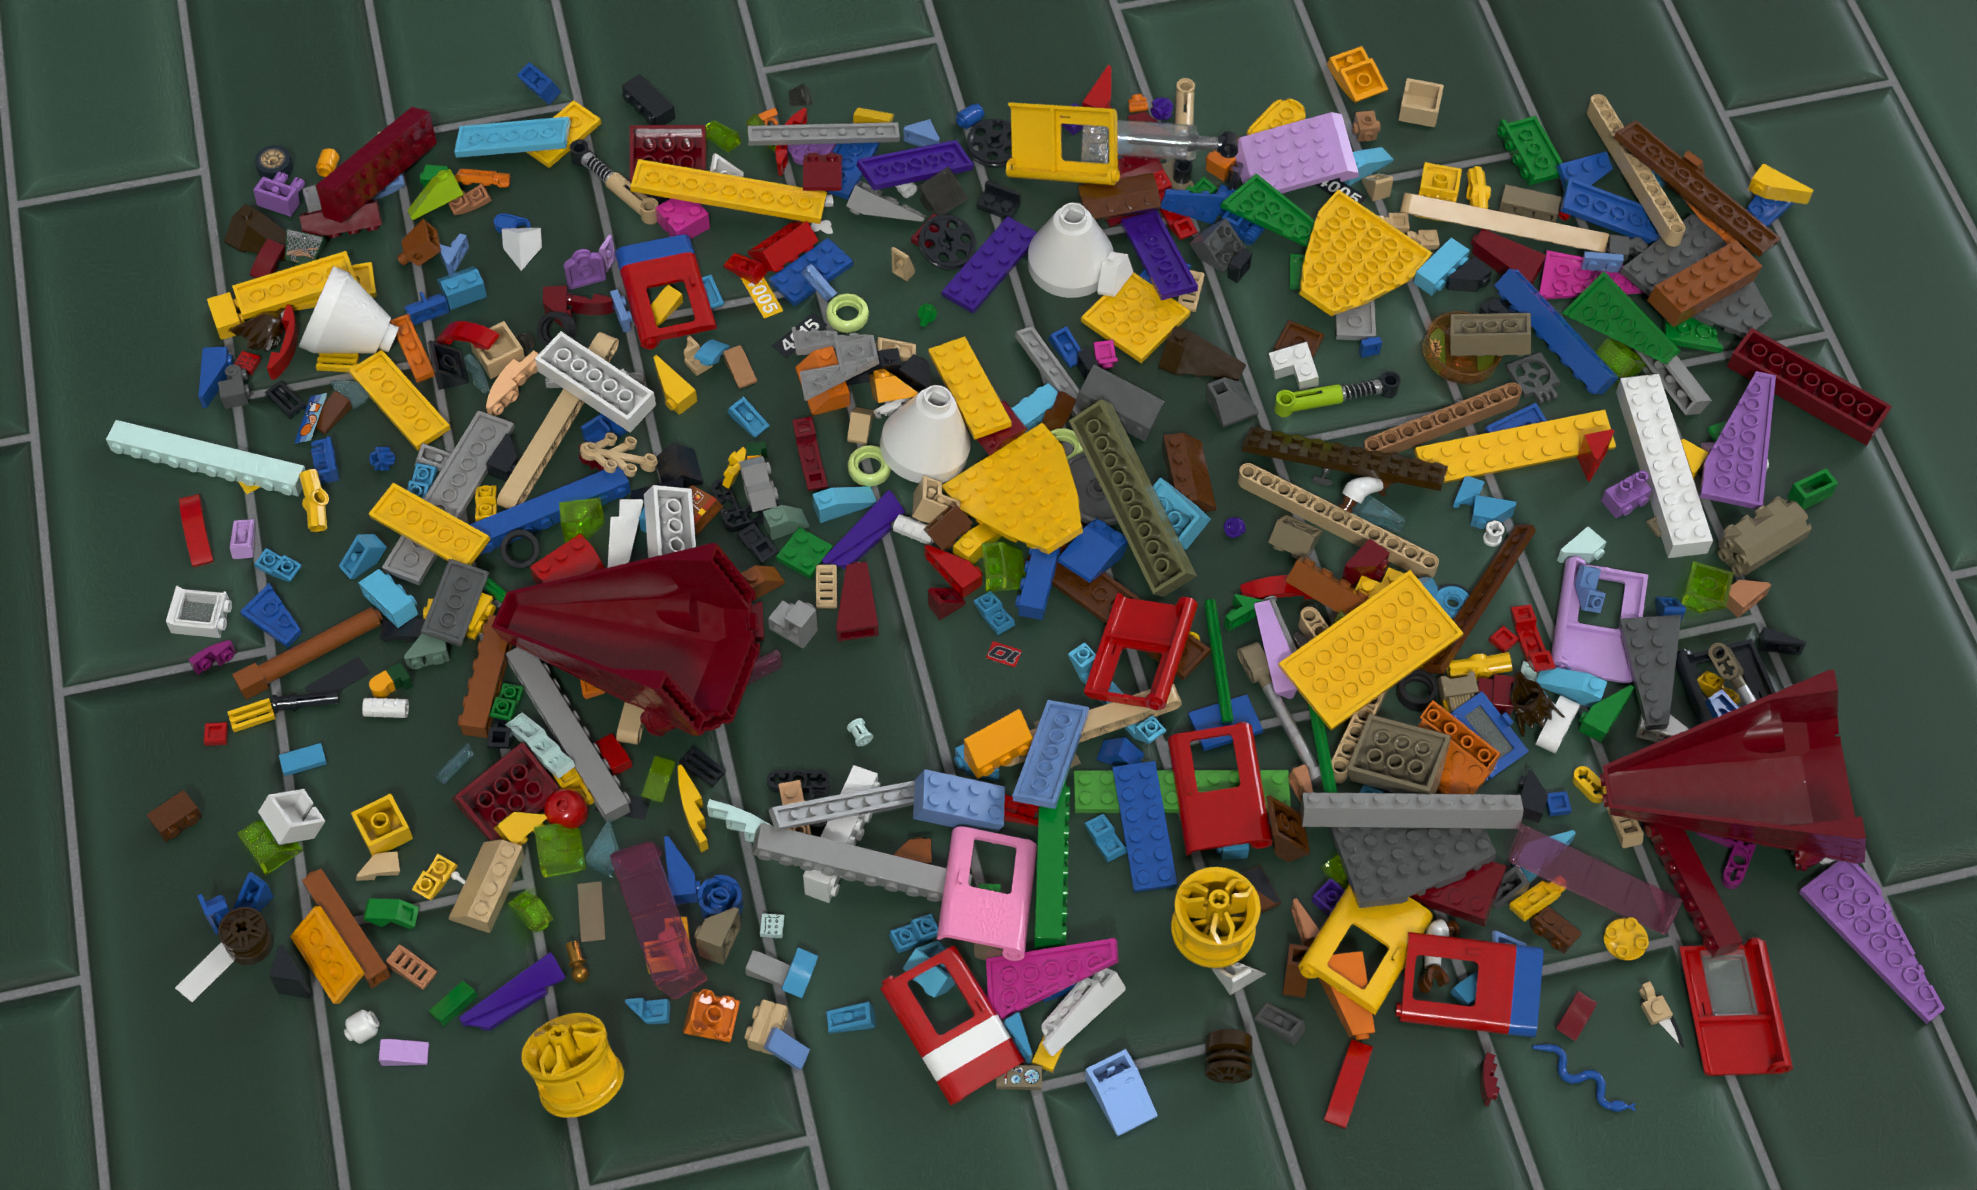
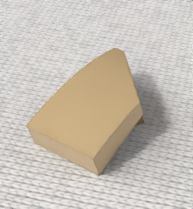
(689, 353)
(380, 865)

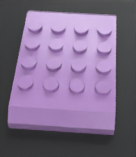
(1299, 153)

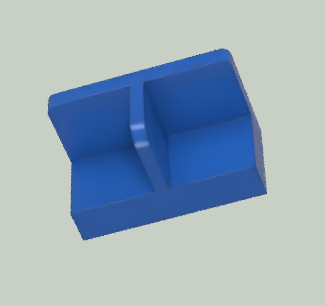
(427, 308)
(598, 427)
(214, 910)

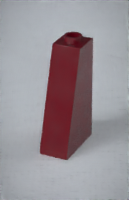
(1504, 254)
(857, 607)

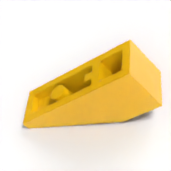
(1777, 186)
(676, 391)
(970, 544)

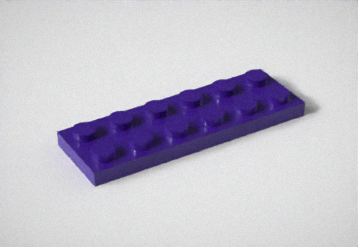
(913, 164)
(1159, 255)
(989, 265)

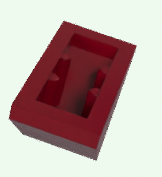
(944, 601)

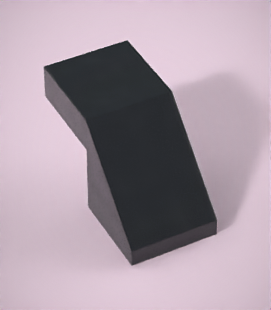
(500, 735)

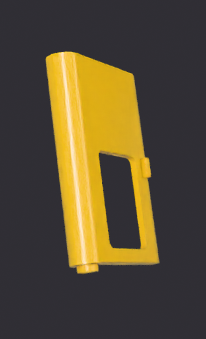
(1386, 924)

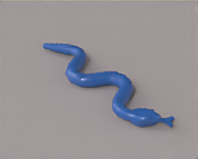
(1615, 1106)

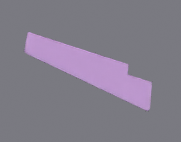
(1275, 648)

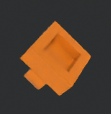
(769, 116)

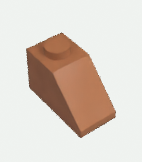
(1745, 595)

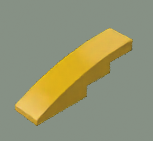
(691, 804)

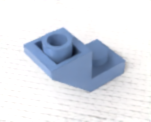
(1586, 584)

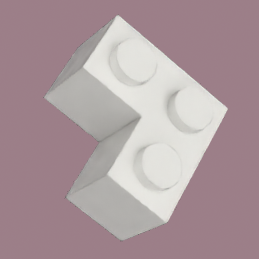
(1295, 361)

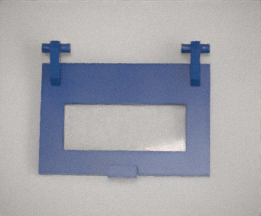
(1494, 728)

